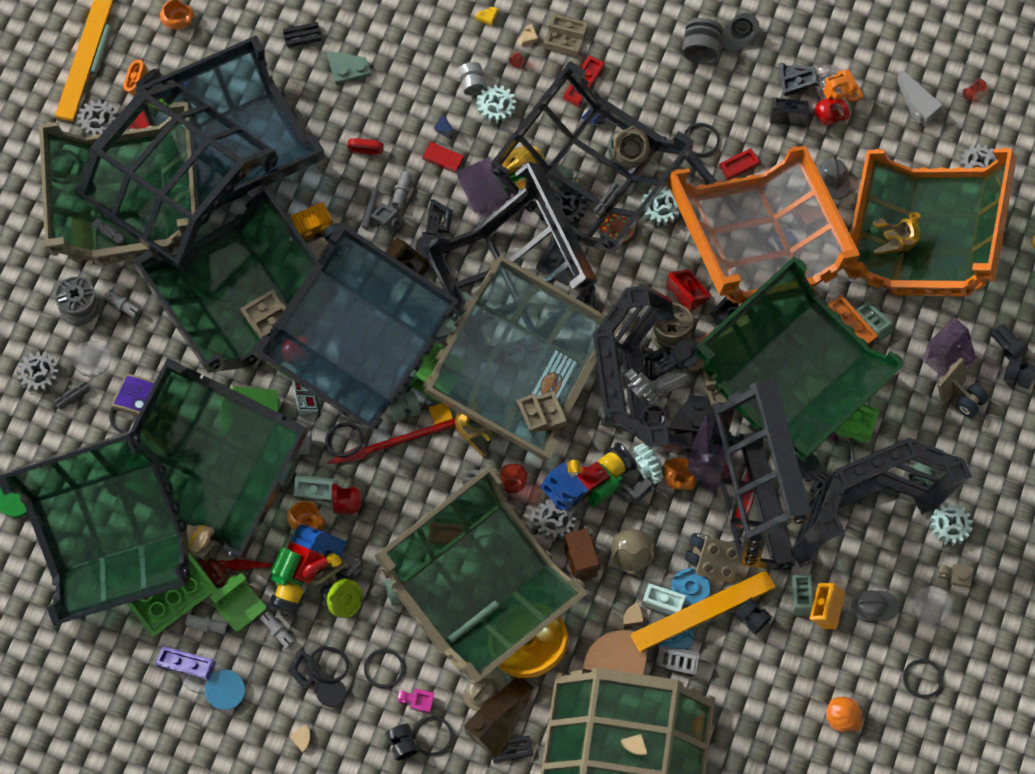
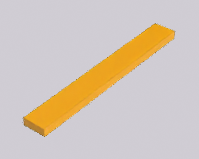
(83, 60)
(702, 611)

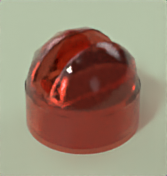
(516, 60)

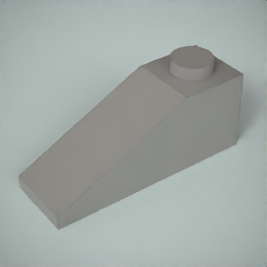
(919, 102)

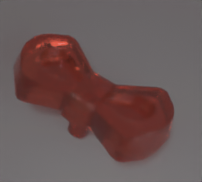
(979, 85)

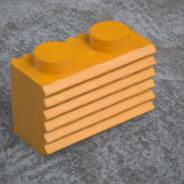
(311, 220)
(827, 605)

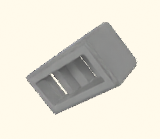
(694, 655)

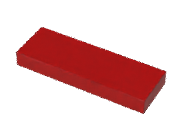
(592, 70)

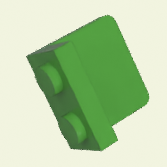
(860, 425)
(237, 602)

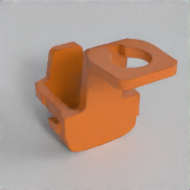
(848, 87)

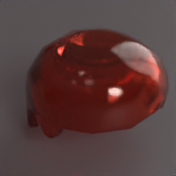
(513, 478)
(216, 572)

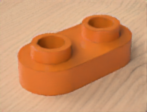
(135, 72)

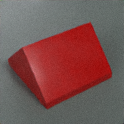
(687, 289)

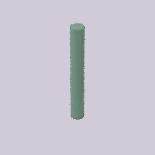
(101, 48)
(473, 621)

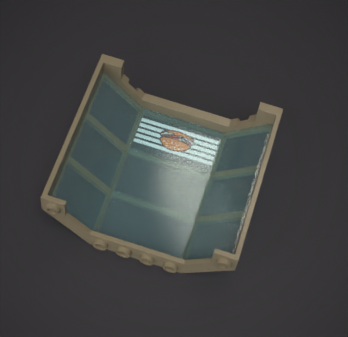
(514, 343)

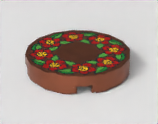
(614, 225)

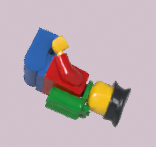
(592, 482)
(301, 563)

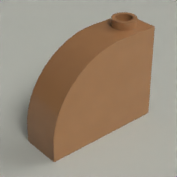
(617, 653)

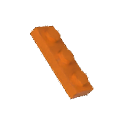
(852, 318)

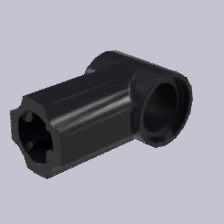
(1011, 345)

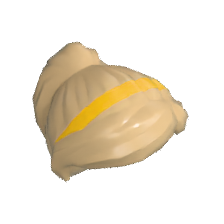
(198, 537)

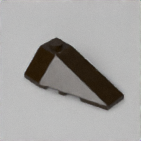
(408, 256)
(497, 719)

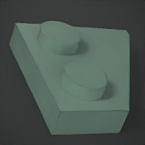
(347, 67)

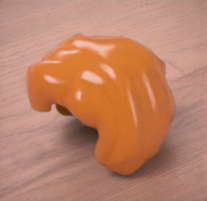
(176, 15)
(677, 474)
(305, 513)
(844, 714)

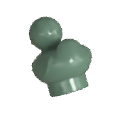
(568, 173)

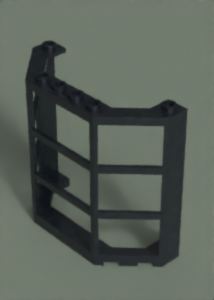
(679, 145)
(535, 182)
(184, 258)
(610, 371)
(870, 476)
(761, 480)

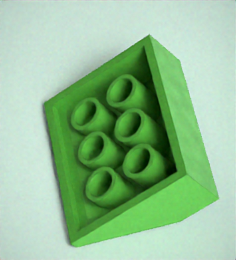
(166, 607)

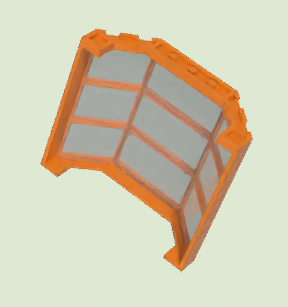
(761, 222)

